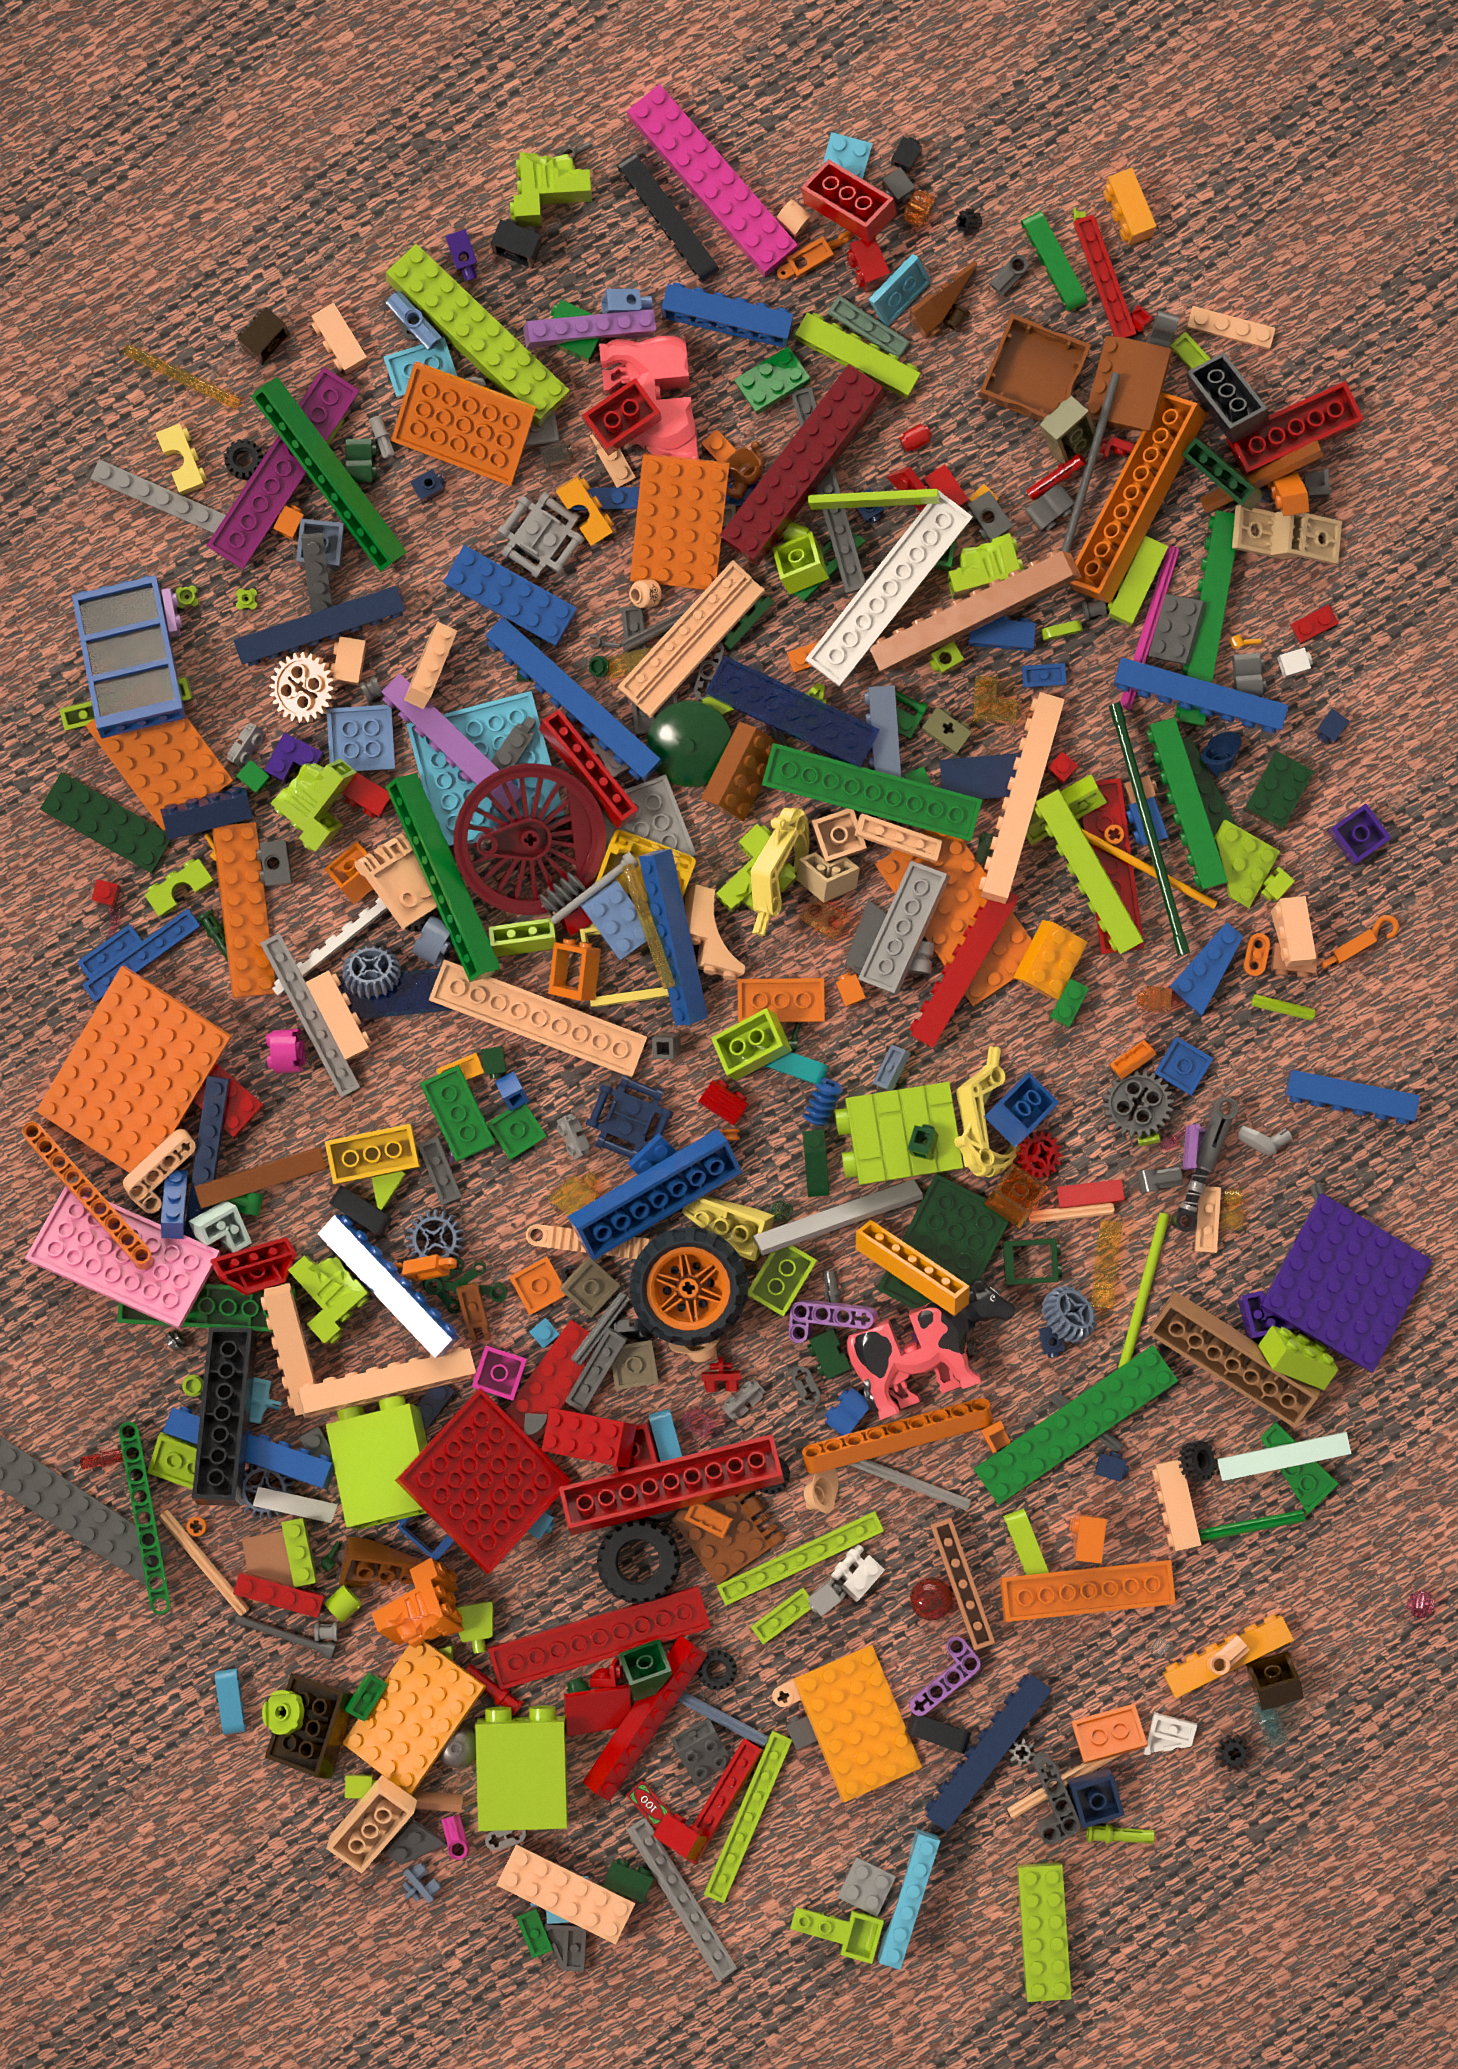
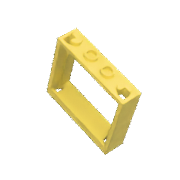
(621, 997)

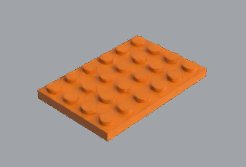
(463, 423)
(679, 521)
(165, 764)

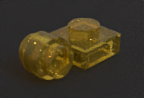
(1232, 1217)

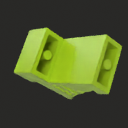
(547, 182)
(984, 565)
(311, 797)
(739, 888)
(334, 1292)

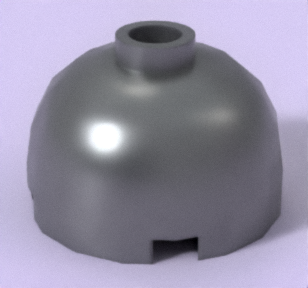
(460, 1749)

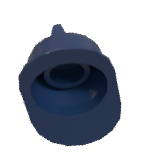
(1221, 752)

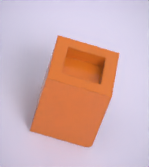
(995, 1436)

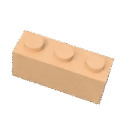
(338, 339)

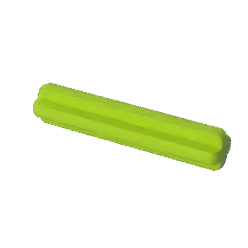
(1283, 1007)

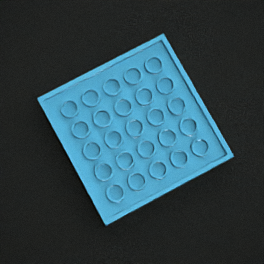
(486, 729)

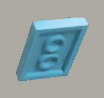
(848, 153)
(900, 290)
(401, 364)

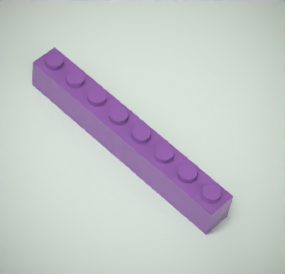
(448, 739)

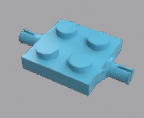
(261, 1400)

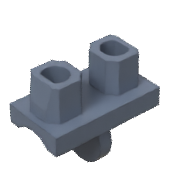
(414, 1875)

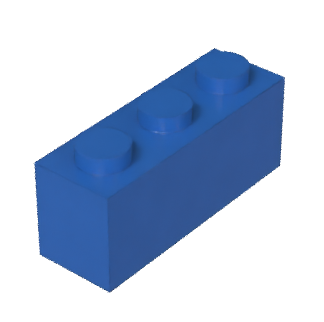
(1005, 634)
(174, 1205)

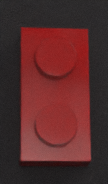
(1314, 624)

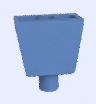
(618, 301)

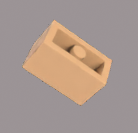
(349, 660)

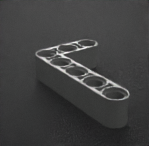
(1163, 329)

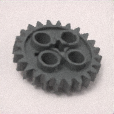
(1156, 1112)

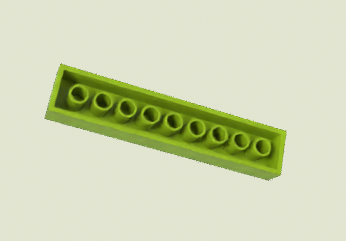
(476, 333)

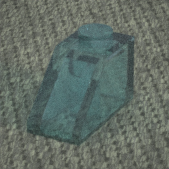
(1269, 1726)

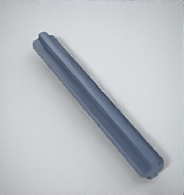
(723, 1719)

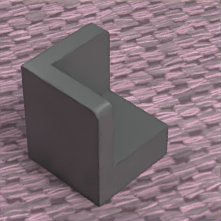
(1317, 484)

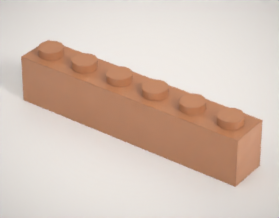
(962, 1583)

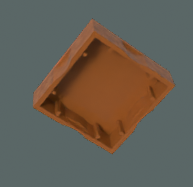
(1033, 369)

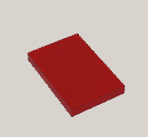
(596, 1709)

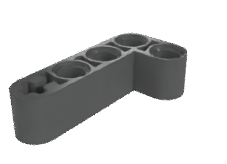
(1054, 1795)

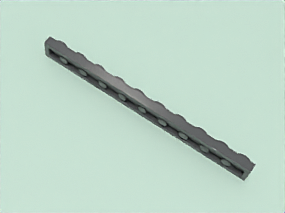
(836, 519)

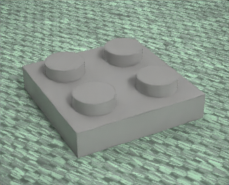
(866, 1886)

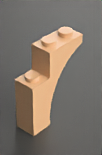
(712, 953)

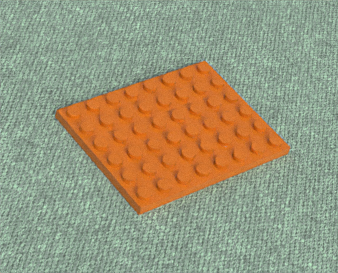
(133, 1071)

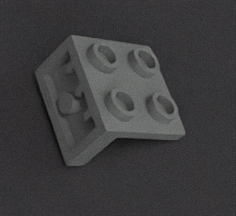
(701, 1750)

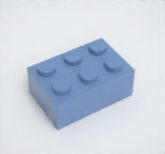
(615, 919)

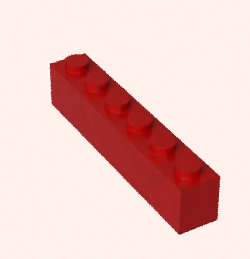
(588, 768)

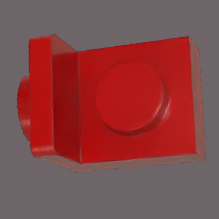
(1119, 446)
(607, 1677)

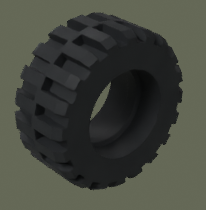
(668, 1561)

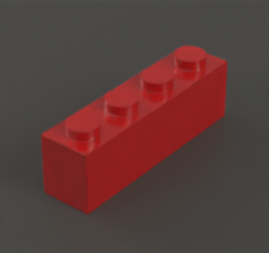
(279, 1594)

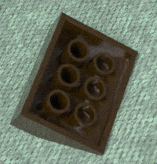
(319, 1740)

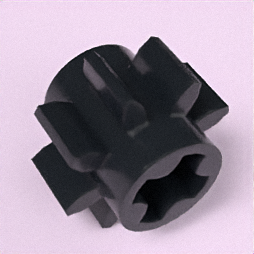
(969, 222)

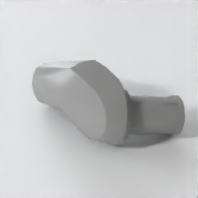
(1261, 1142)

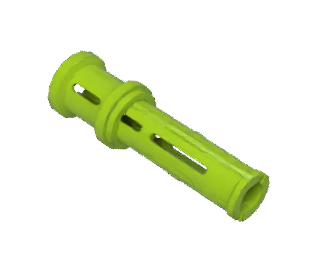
(1109, 1833)

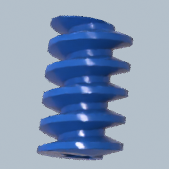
(824, 1102)

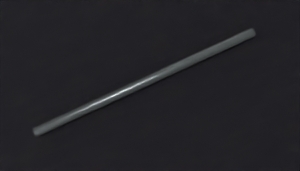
(1090, 462)

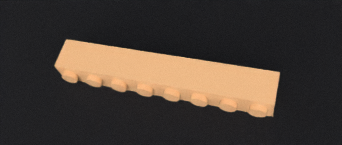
(387, 1382)

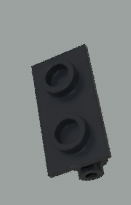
(637, 1332)

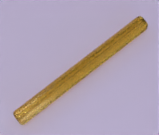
(181, 376)
(648, 926)

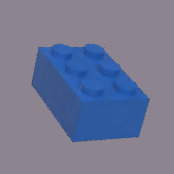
(1021, 1109)

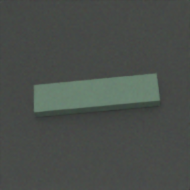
(868, 327)

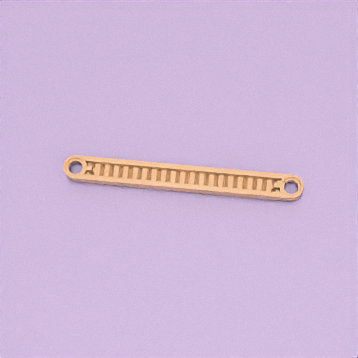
(567, 1240)

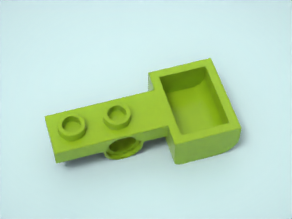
(857, 1936)

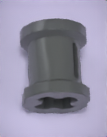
(1094, 609)

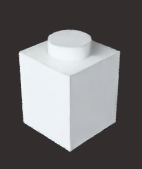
(1295, 662)

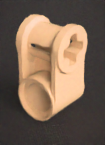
(789, 1688)

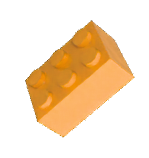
(1129, 207)
(1050, 959)

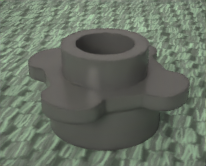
(175, 1340)

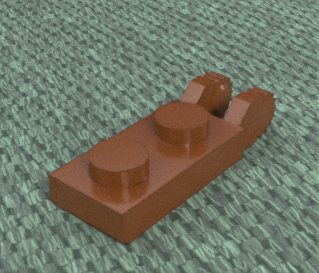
(473, 1310)

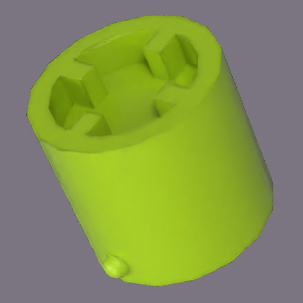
(343, 1603)

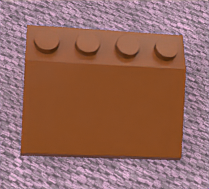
(1140, 384)

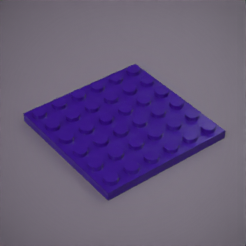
(1346, 1283)

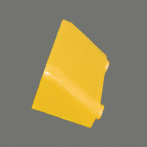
(624, 841)

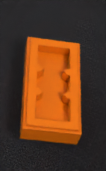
(1132, 1059)
(708, 1519)

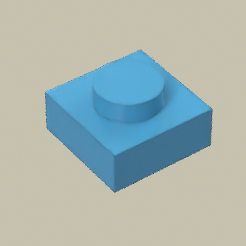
(544, 1333)

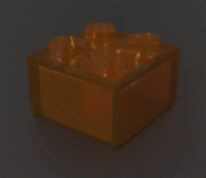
(1016, 1195)

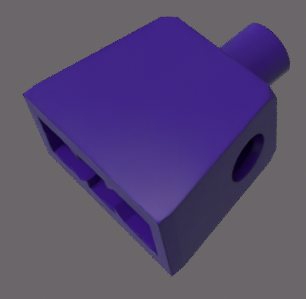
(460, 244)

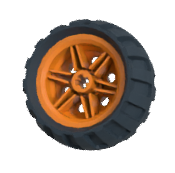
(681, 1249)

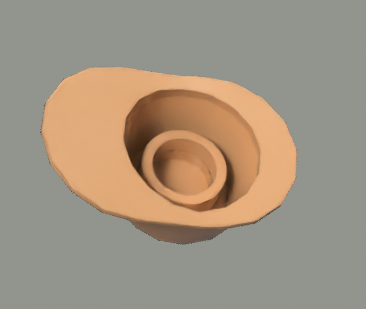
(697, 1353)
(822, 1491)

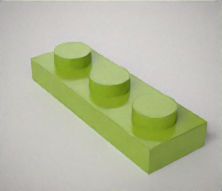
(782, 1616)

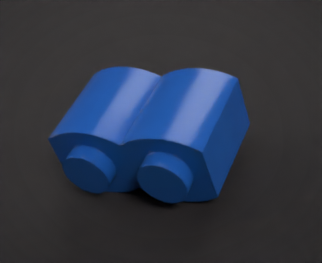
(847, 1413)

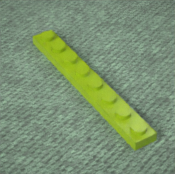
(800, 1558)
(747, 1816)

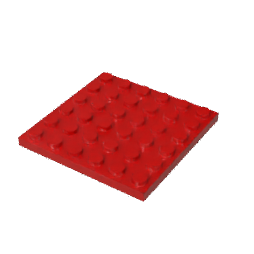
(483, 1480)

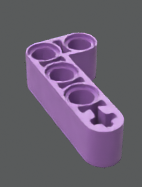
(834, 1317)
(941, 1679)

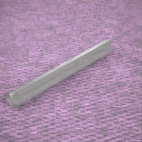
(913, 1483)

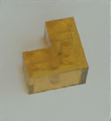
(989, 708)

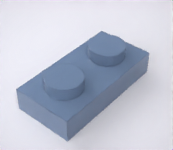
(891, 1068)

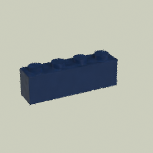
(206, 813)

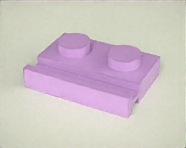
(173, 620)

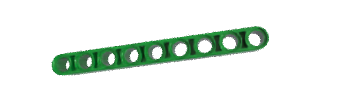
(140, 1508)

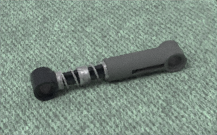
(1206, 1161)

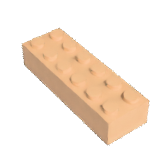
(566, 1894)

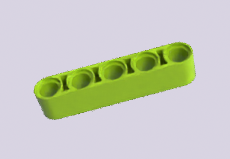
(1025, 1542)

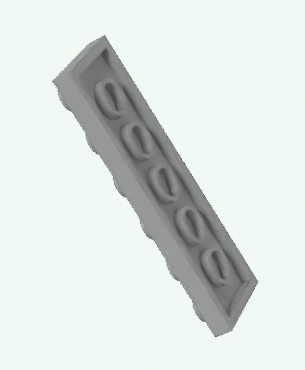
(904, 927)

